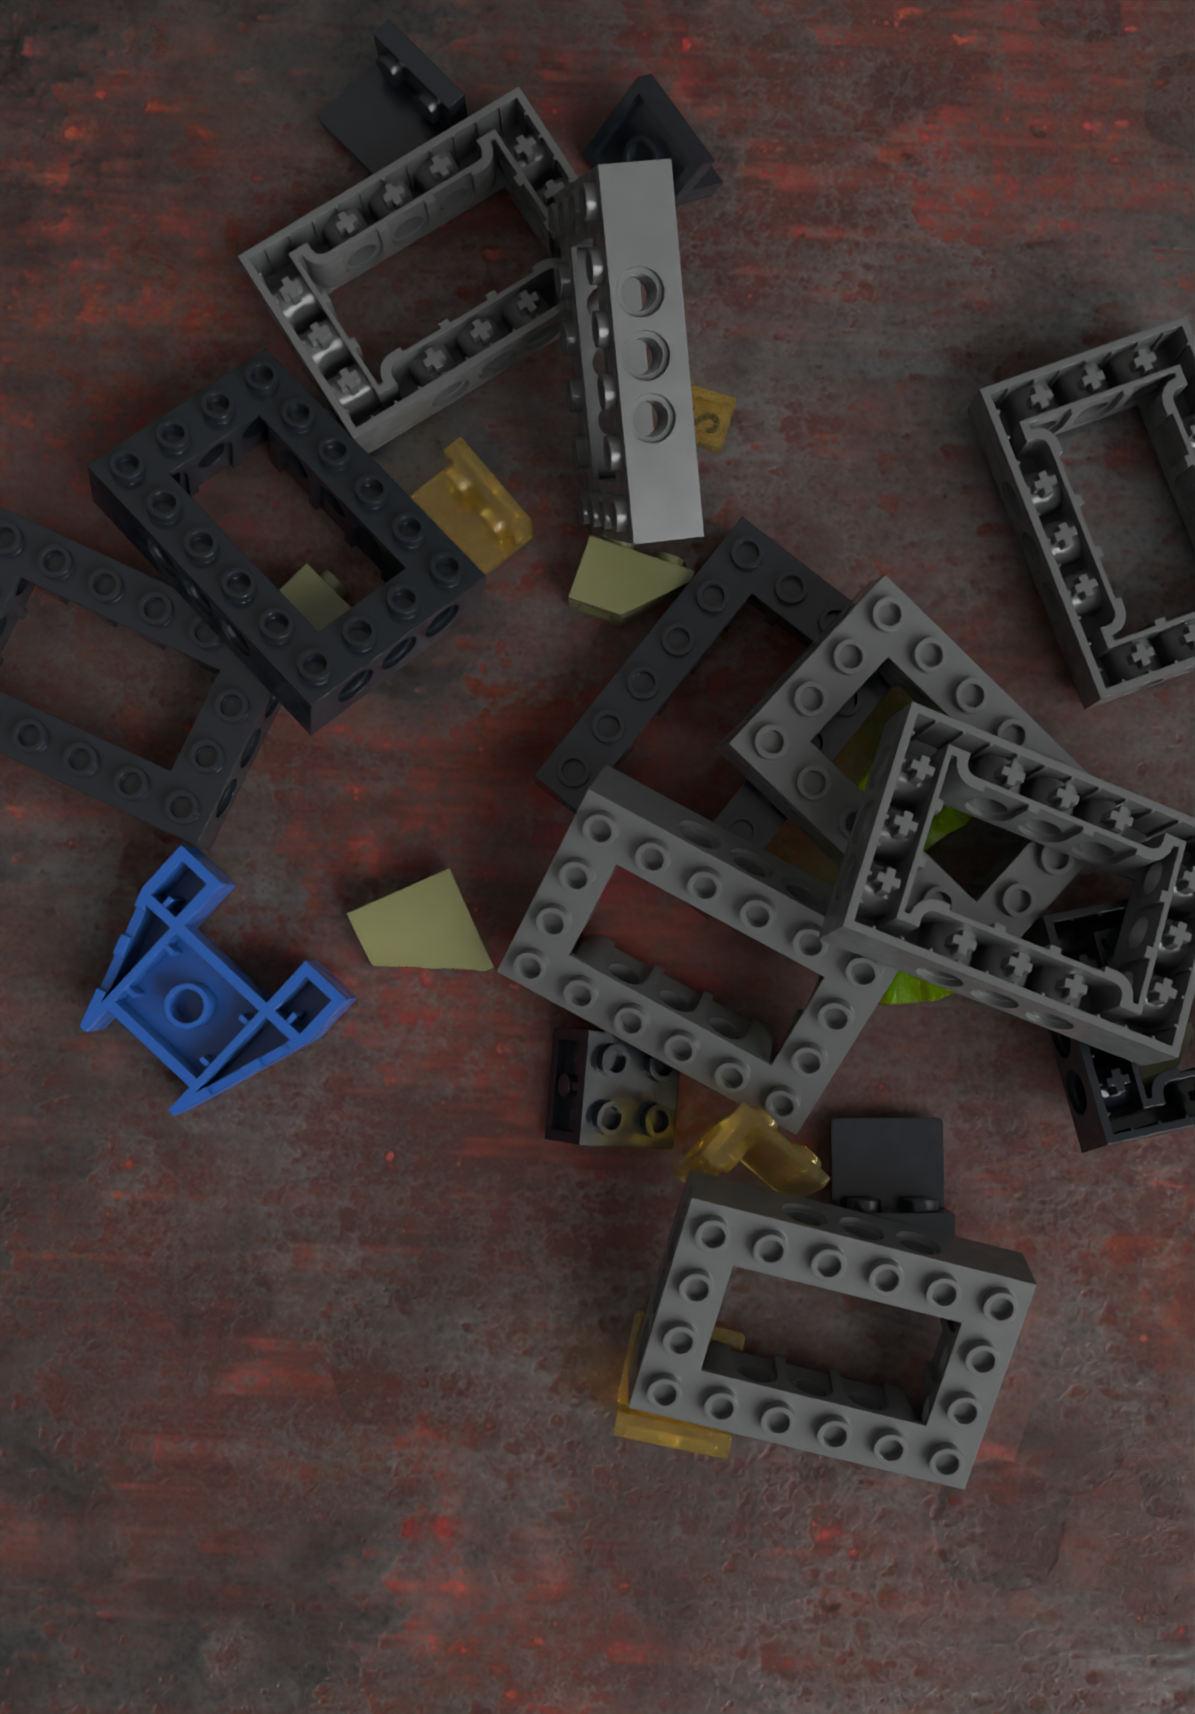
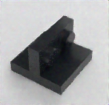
(652, 128)

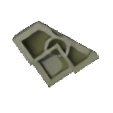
(422, 928)

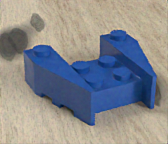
(193, 1000)

